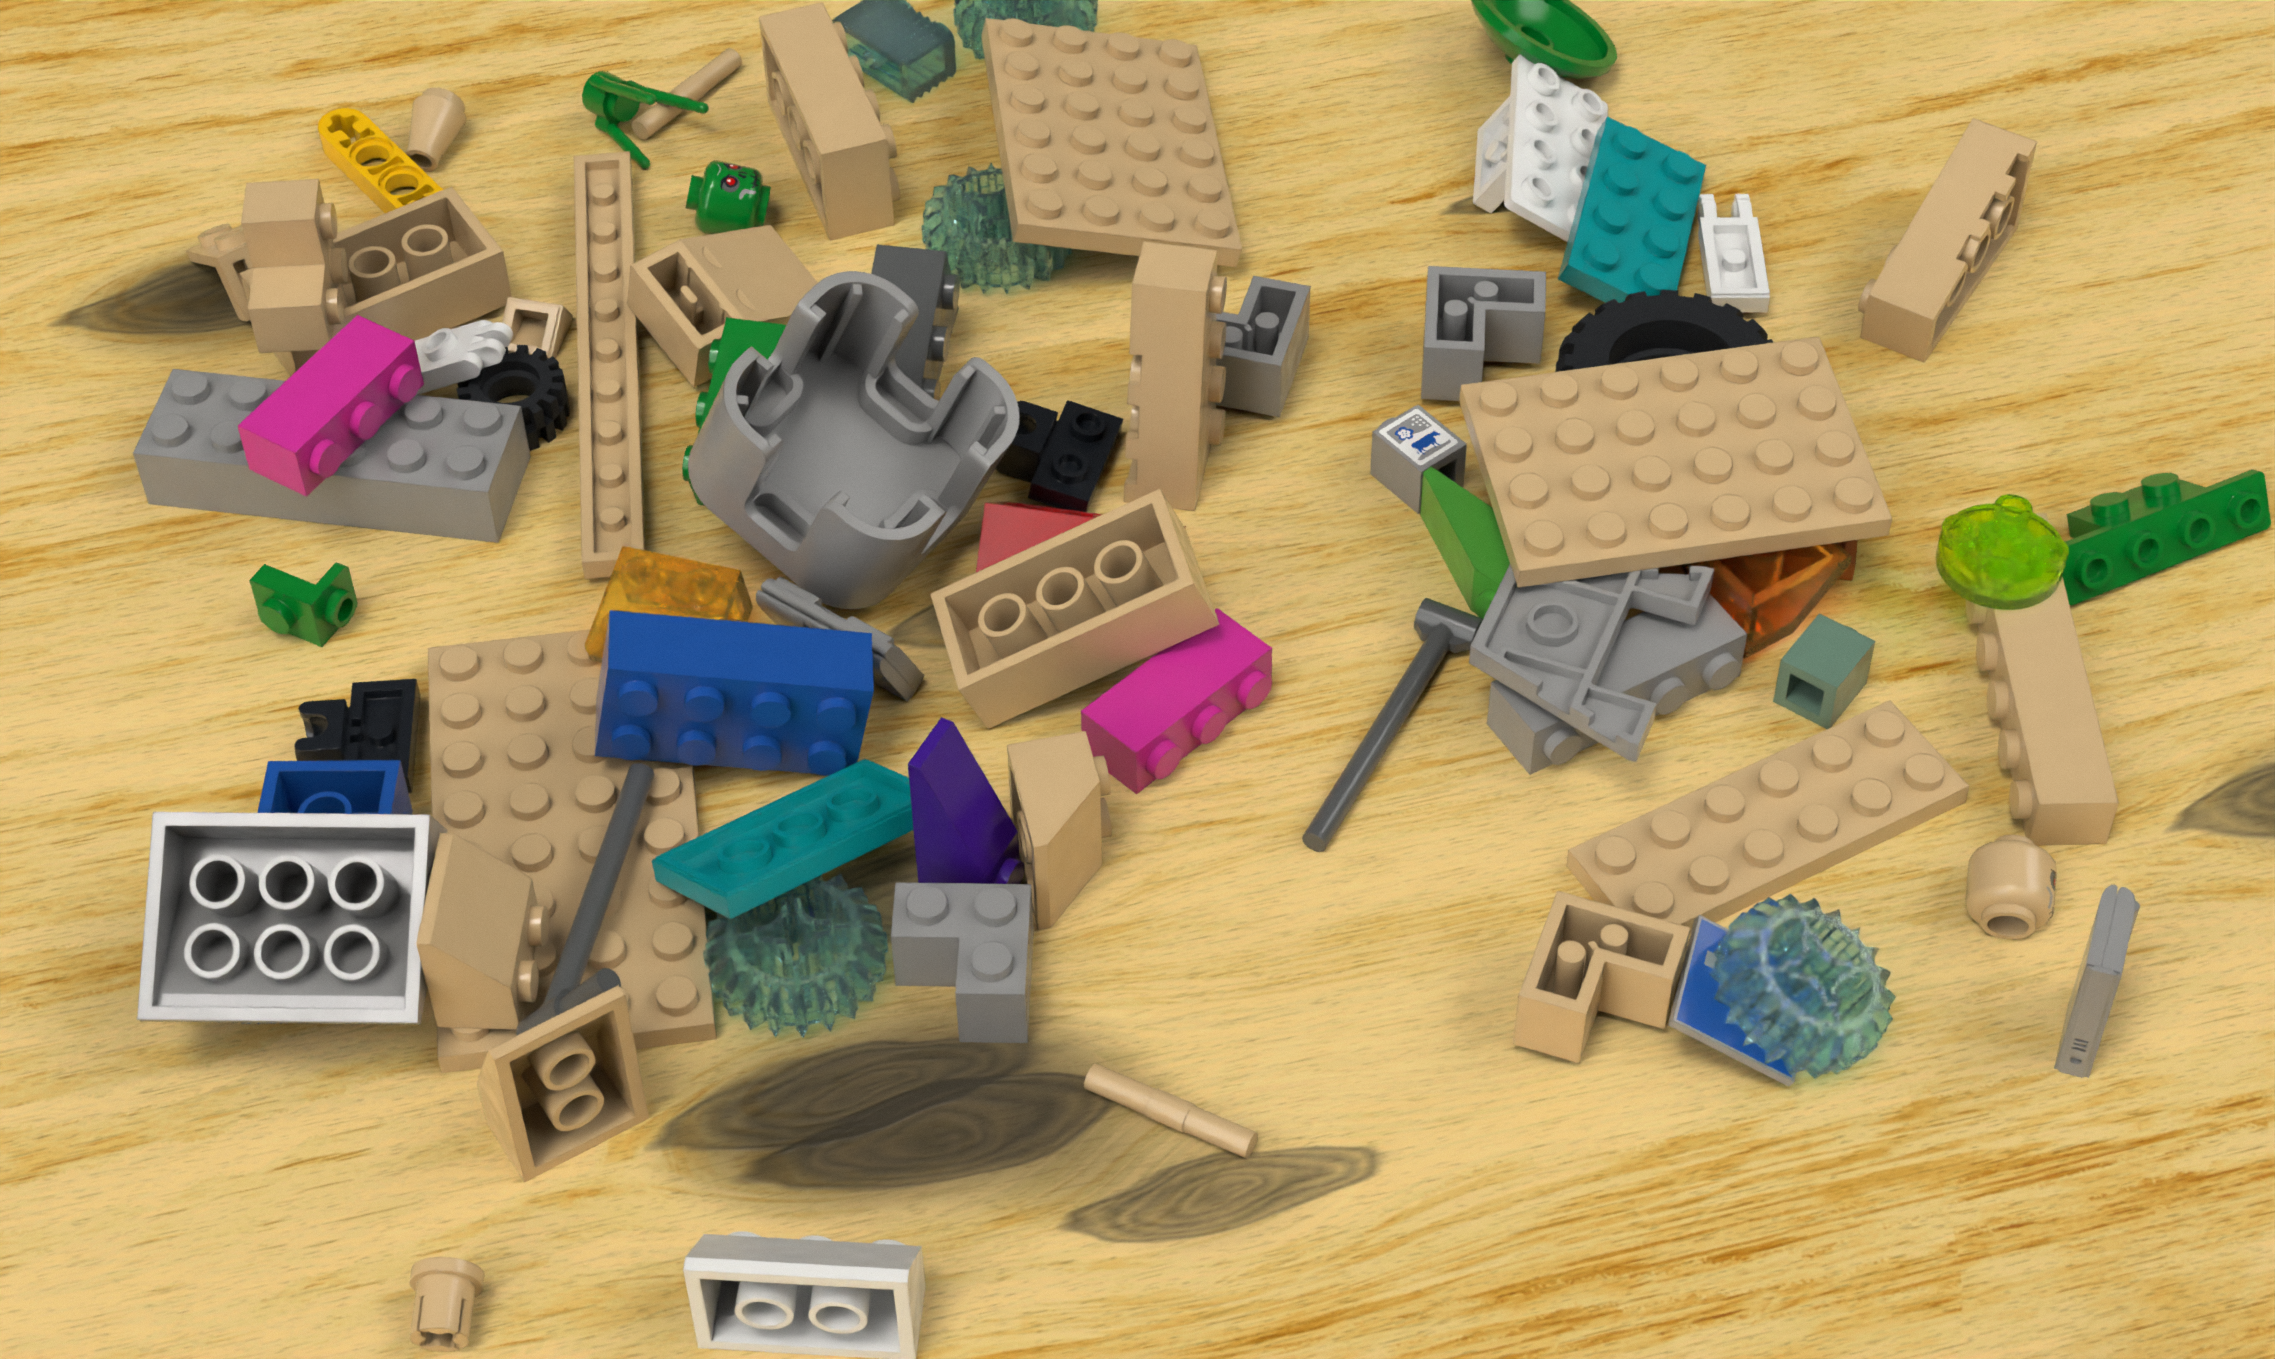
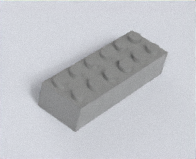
(426, 471)

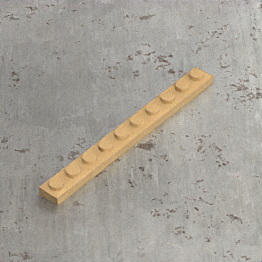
(607, 363)

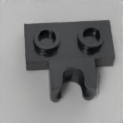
(1063, 455)
(374, 727)

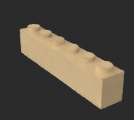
(2046, 721)

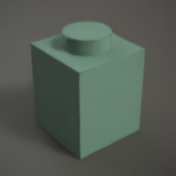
(1824, 671)

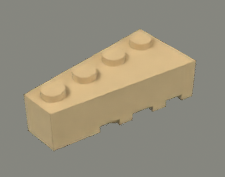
(1949, 242)
(1174, 371)

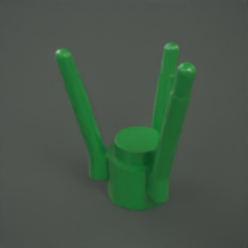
(619, 100)

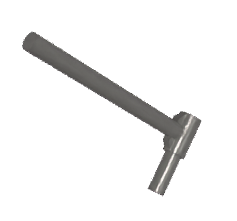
(1442, 631)
(565, 986)

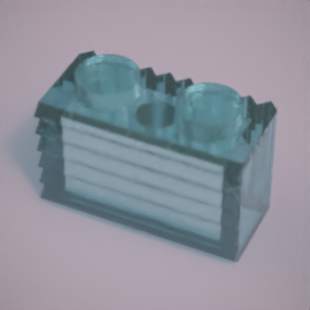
(899, 46)

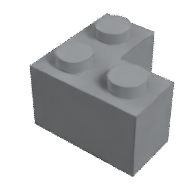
(1477, 319)
(1264, 345)
(969, 941)

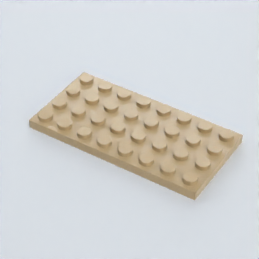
(525, 786)

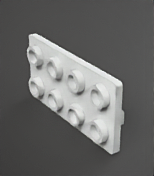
(1538, 148)

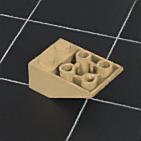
(701, 280)

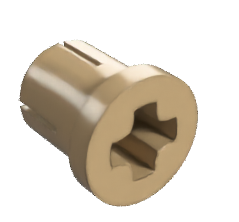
(444, 1302)

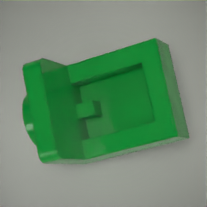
(301, 607)

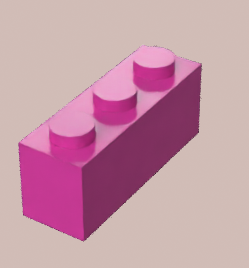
(331, 405)
(1177, 702)

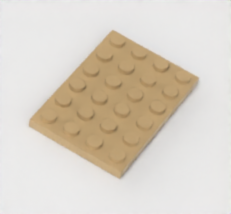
(1106, 141)
(1672, 461)

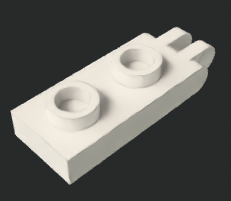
(460, 352)

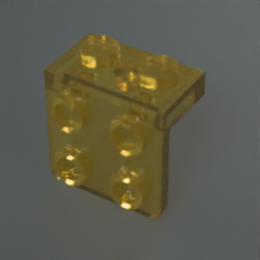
(668, 586)

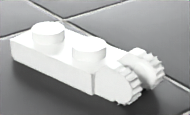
(1733, 255)

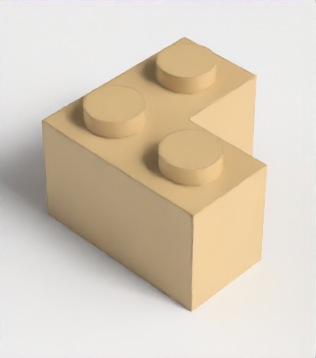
(293, 265)
(1596, 961)

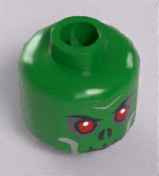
(728, 198)

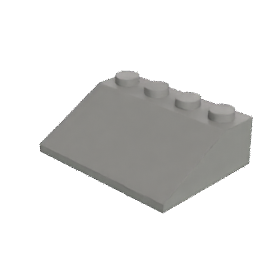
(286, 917)

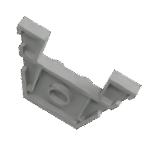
(1558, 636)

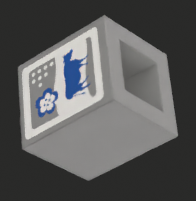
(1411, 445)

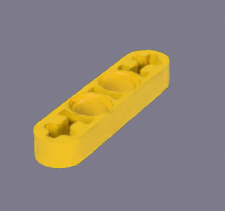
(372, 143)

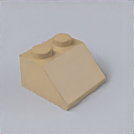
(1058, 818)
(479, 938)

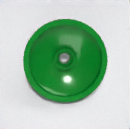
(1548, 34)

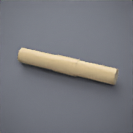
(693, 87)
(1171, 1110)

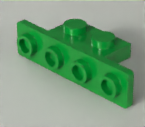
(2158, 527)

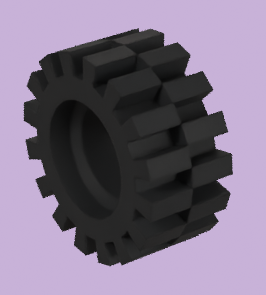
(529, 376)

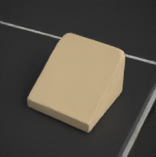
(537, 325)

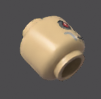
(2011, 887)

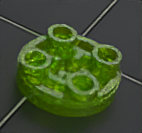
(2001, 554)

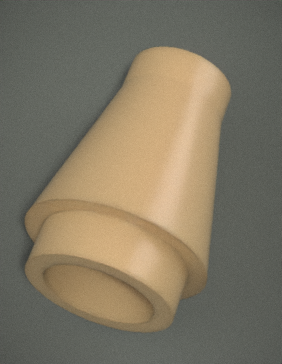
(434, 125)

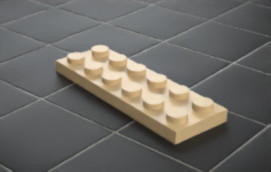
(1772, 822)

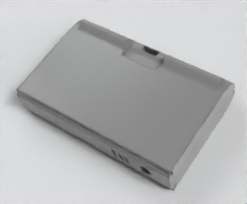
(794, 606)
(2097, 981)

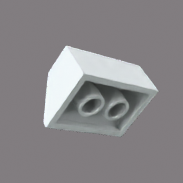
(806, 1295)

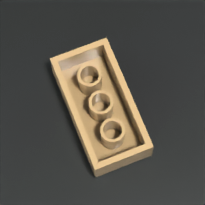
(829, 120)
(416, 270)
(1073, 609)

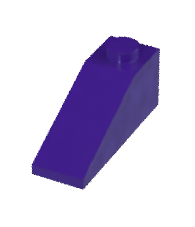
(957, 817)

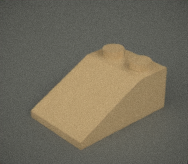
(564, 1085)

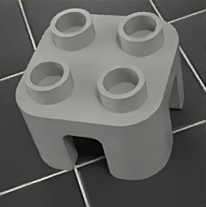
(839, 454)

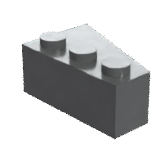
(929, 283)

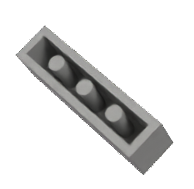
(1649, 660)

